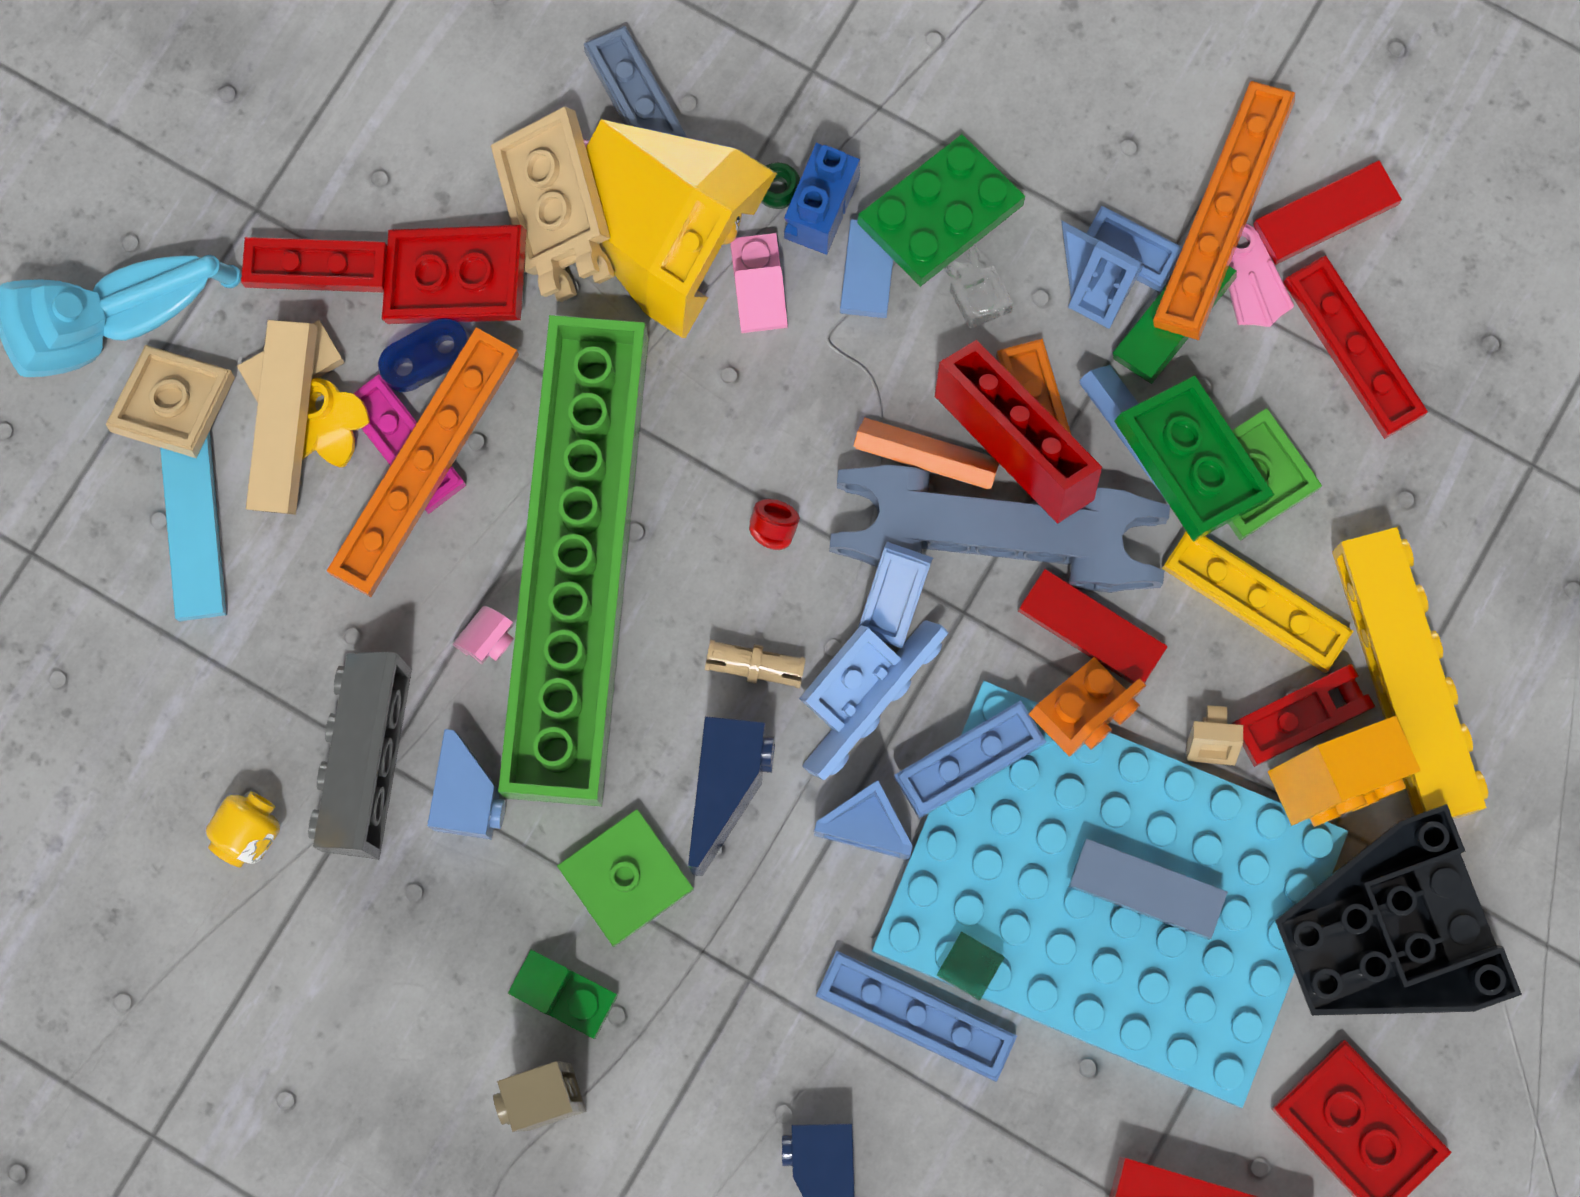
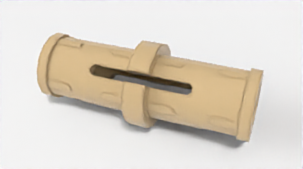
(755, 664)

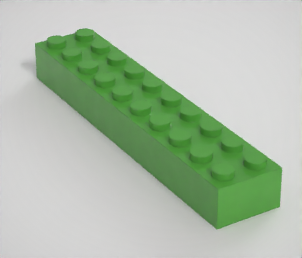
(574, 562)

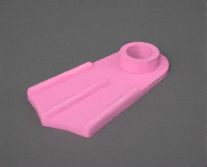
(1258, 290)

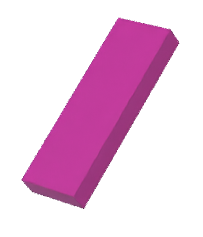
(390, 429)

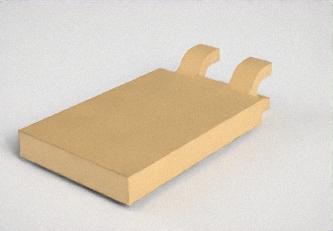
(555, 200)

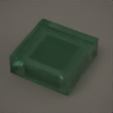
(970, 966)

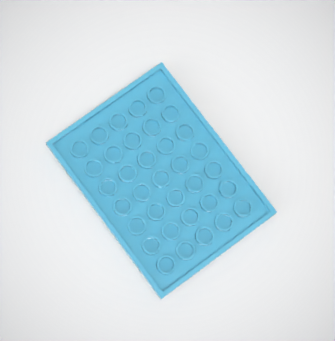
(1089, 968)

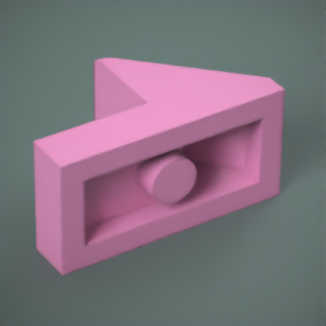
(759, 283)

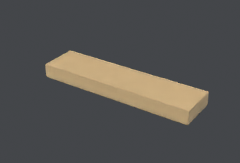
(281, 417)

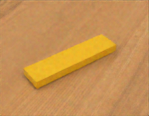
(1258, 601)

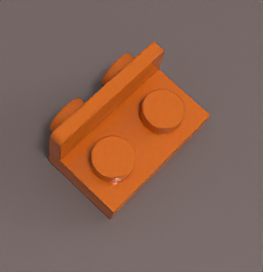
(1085, 706)

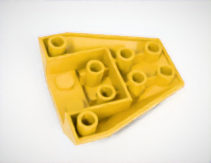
(669, 212)

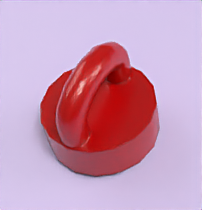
(773, 523)

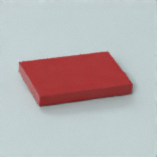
(454, 274)
(1360, 1127)

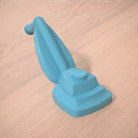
(61, 326)

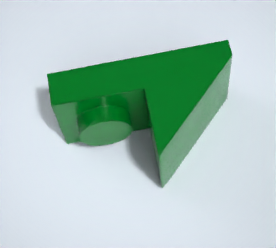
(563, 994)

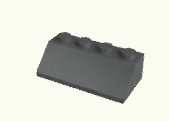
(361, 754)

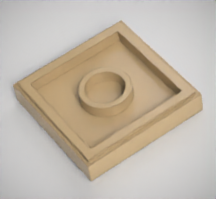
(170, 401)

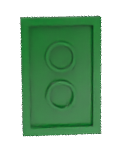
(941, 210)
(1194, 458)

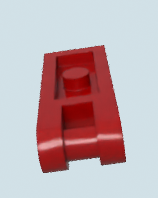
(1302, 715)

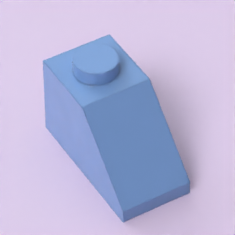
(463, 793)

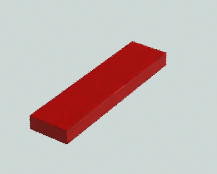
(1355, 347)

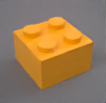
(1345, 773)

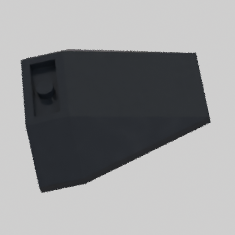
(1398, 930)

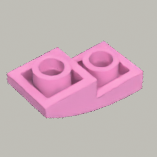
(485, 635)

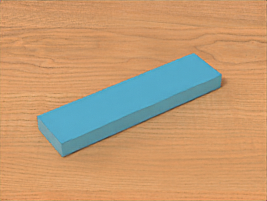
(193, 534)

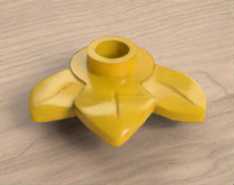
(332, 426)

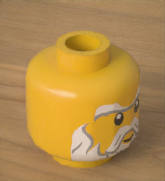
(242, 829)

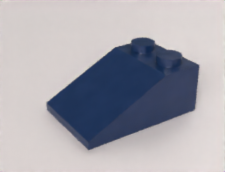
(728, 778)

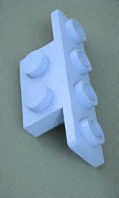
(859, 688)

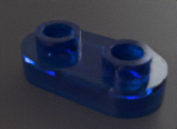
(422, 352)

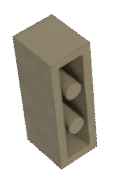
(539, 1097)

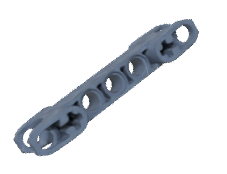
(1004, 529)

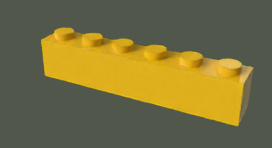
(1408, 671)

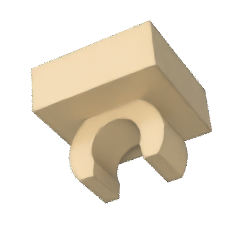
(1214, 739)

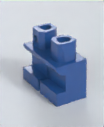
(821, 198)

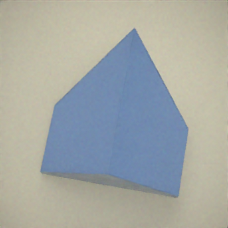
(1097, 275)
(866, 823)

